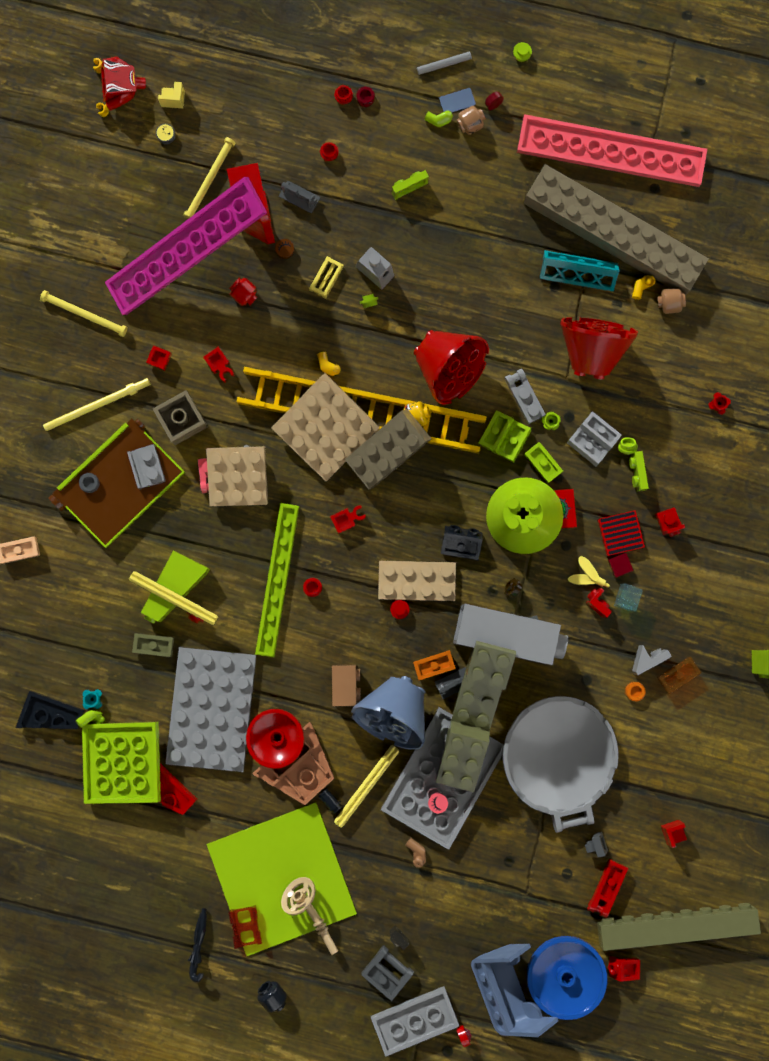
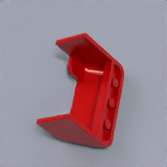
(262, 227)

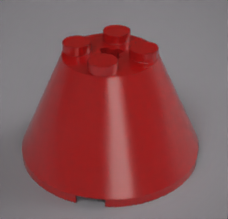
(595, 345)
(451, 363)

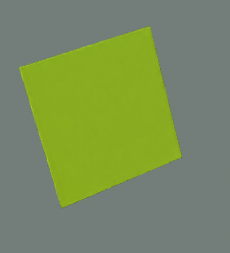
(265, 859)

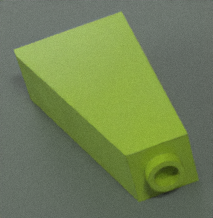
(179, 576)

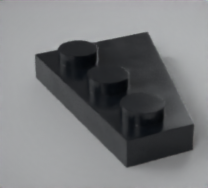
(47, 712)

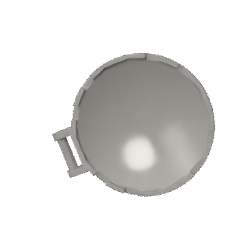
(560, 758)

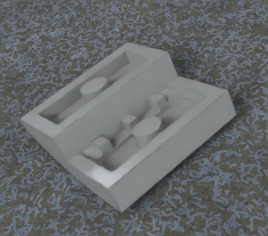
(594, 438)

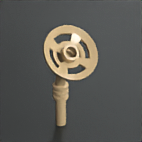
(303, 900)

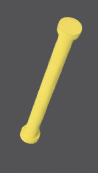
(210, 177)
(45, 296)

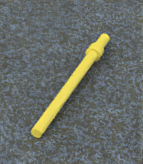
(130, 389)

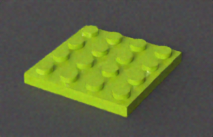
(121, 763)

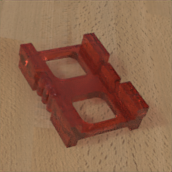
(246, 926)

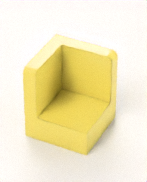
(172, 96)

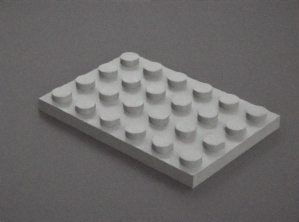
(211, 709)
(418, 782)

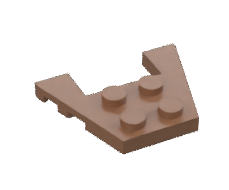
(304, 777)

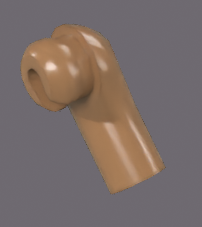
(418, 852)

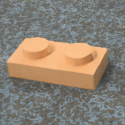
(19, 550)

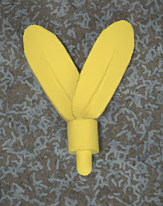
(590, 576)

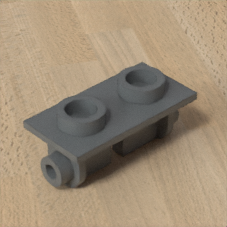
(299, 196)
(450, 684)

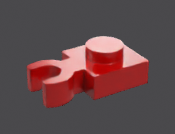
(217, 362)
(344, 520)

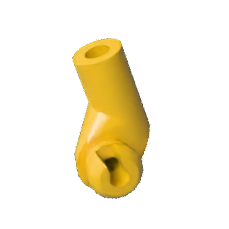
(642, 284)
(326, 366)

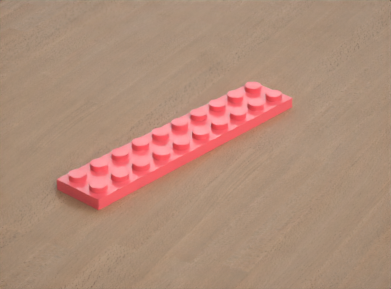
(612, 150)

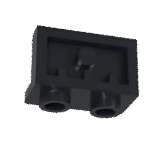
(462, 542)

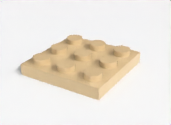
(237, 476)

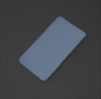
(457, 100)

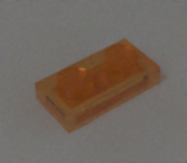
(679, 675)

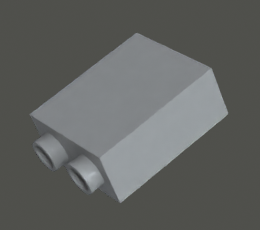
(529, 637)

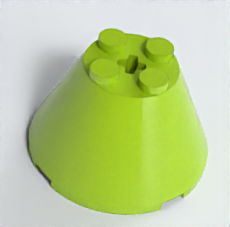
(537, 528)

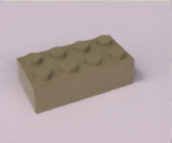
(388, 448)

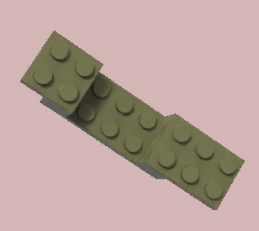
(473, 715)

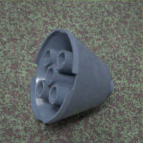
(394, 713)

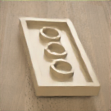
(417, 580)

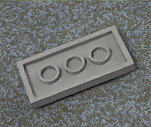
(414, 1021)

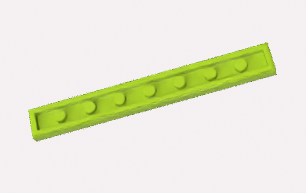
(277, 580)

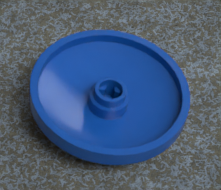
(566, 977)

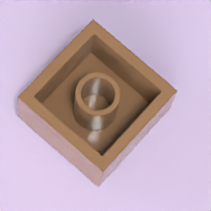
(345, 685)

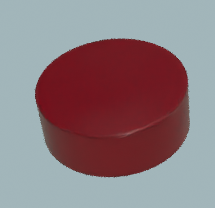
(365, 96)
(494, 100)

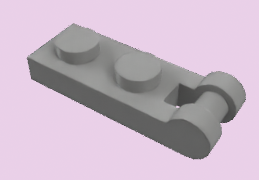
(525, 396)

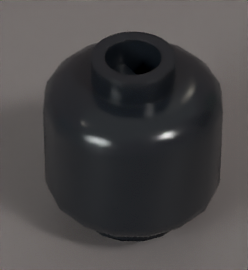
(272, 996)

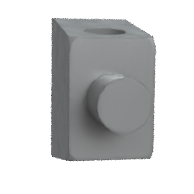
(374, 268)

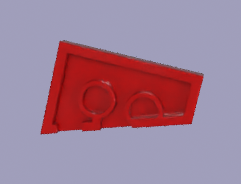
(174, 793)

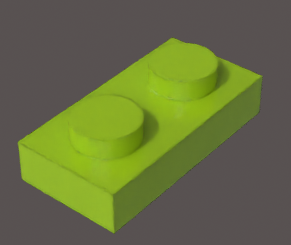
(406, 186)
(543, 462)
(639, 479)

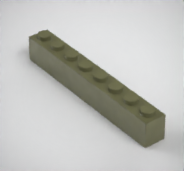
(678, 927)

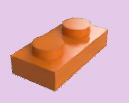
(434, 665)

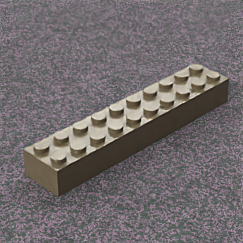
(615, 230)

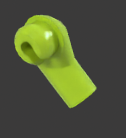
(439, 120)
(95, 716)

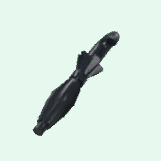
(195, 957)

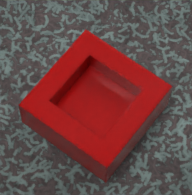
(159, 358)

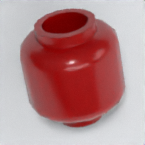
(243, 291)

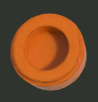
(635, 691)

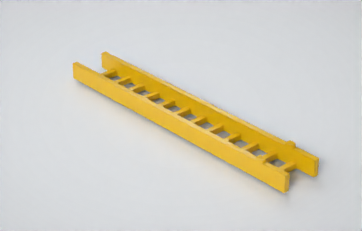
(257, 403)

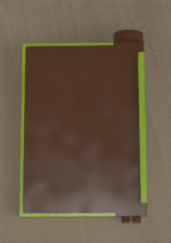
(117, 499)

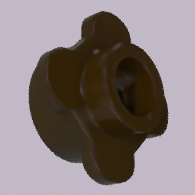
(513, 588)

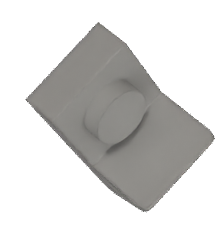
(644, 662)

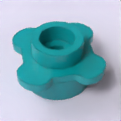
(87, 695)

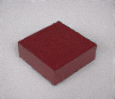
(620, 565)

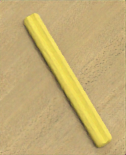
(173, 598)
(366, 786)

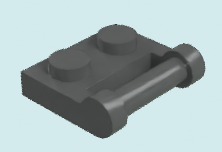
(384, 979)

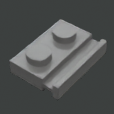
(146, 466)

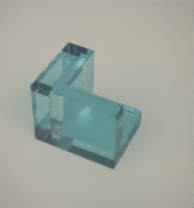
(628, 597)

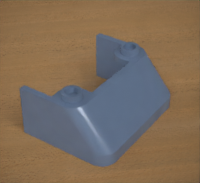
(503, 994)

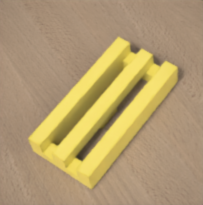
(318, 291)

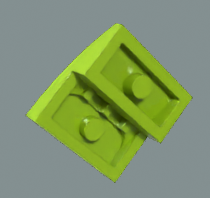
(505, 436)

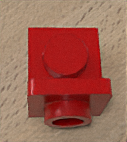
(669, 522)
(598, 606)
(624, 969)

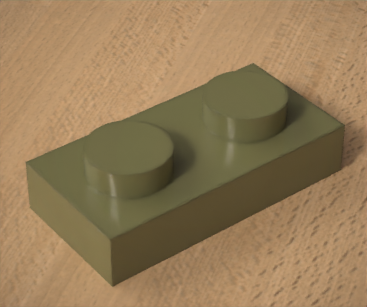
(153, 645)

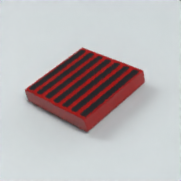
(621, 533)

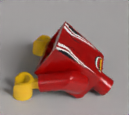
(117, 83)

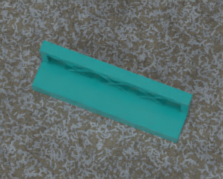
(582, 264)

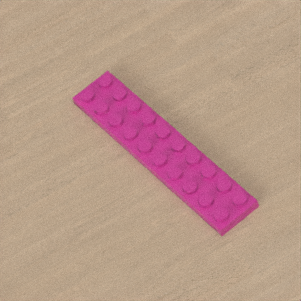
(186, 246)

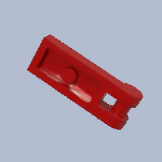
(608, 888)

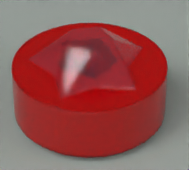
(464, 1035)

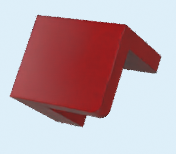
(674, 832)

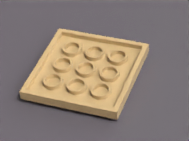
(325, 427)

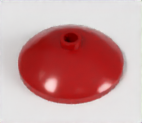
(262, 741)

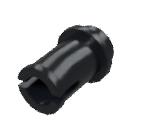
(330, 801)

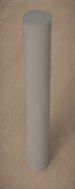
(444, 63)

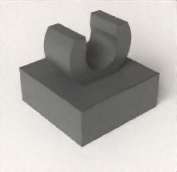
(597, 844)

